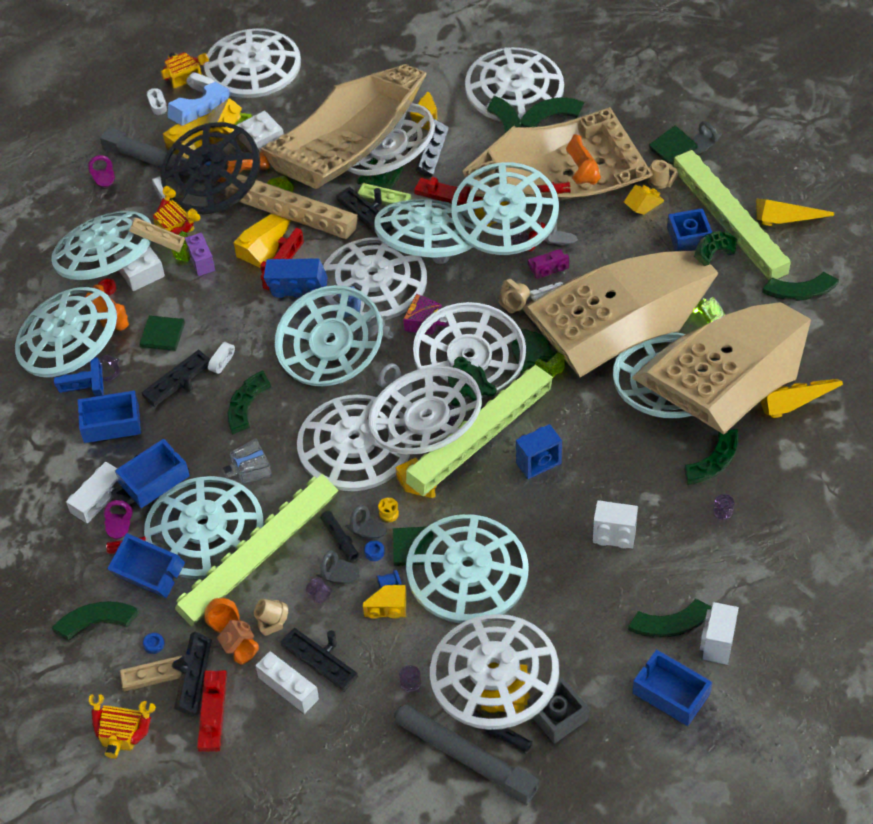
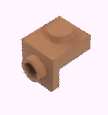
(234, 634)

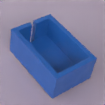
(294, 276)
(109, 416)
(152, 473)
(146, 565)
(672, 687)

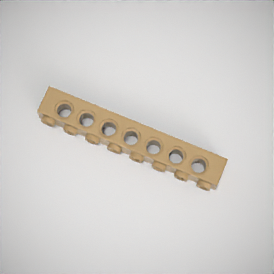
(297, 208)

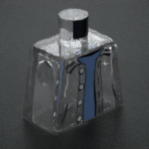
(248, 463)

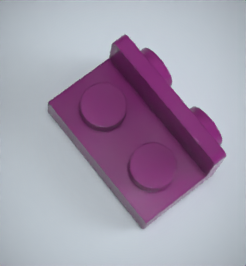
(548, 263)

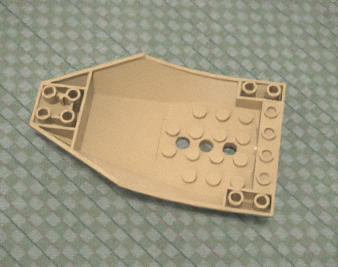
(354, 112)
(546, 151)
(650, 301)
(764, 356)

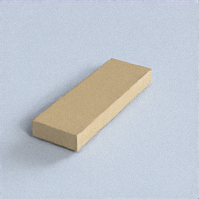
(157, 234)
(149, 674)

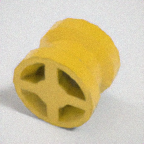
(392, 506)

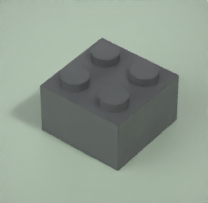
(562, 713)

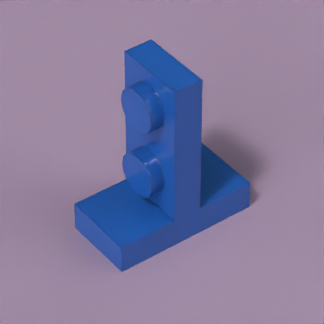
(83, 380)

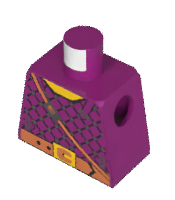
(419, 311)

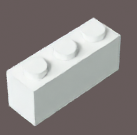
(93, 493)
(287, 682)

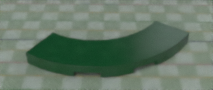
(551, 107)
(504, 112)
(714, 241)
(800, 290)
(243, 398)
(716, 462)
(95, 612)
(672, 624)

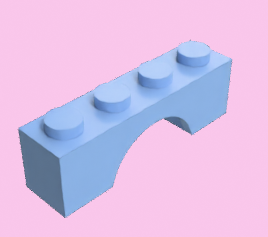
(186, 110)

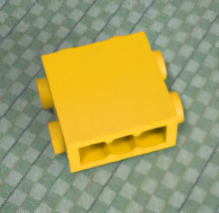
(226, 112)
(519, 704)

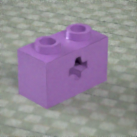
(200, 254)

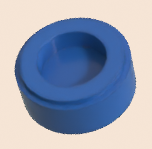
(374, 551)
(153, 643)

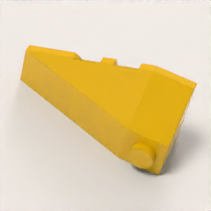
(177, 131)
(779, 212)
(261, 239)
(787, 399)

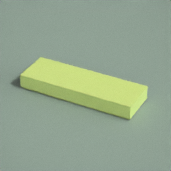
(388, 196)

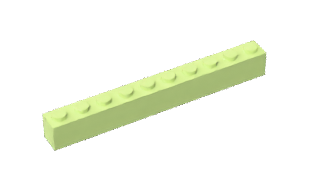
(732, 215)
(490, 421)
(257, 549)

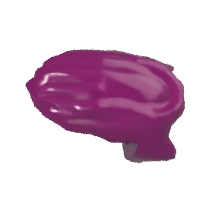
(105, 176)
(117, 524)

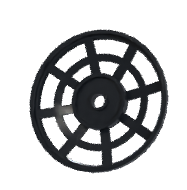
(213, 172)

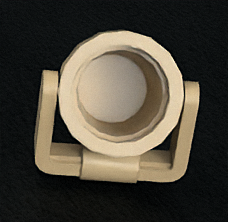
(661, 177)
(513, 298)
(270, 613)

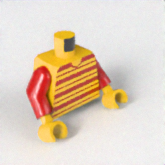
(181, 66)
(172, 216)
(119, 727)

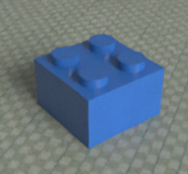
(687, 229)
(538, 451)

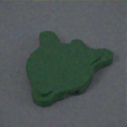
(536, 348)
(478, 375)

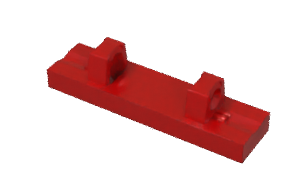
(443, 191)
(288, 248)
(212, 711)

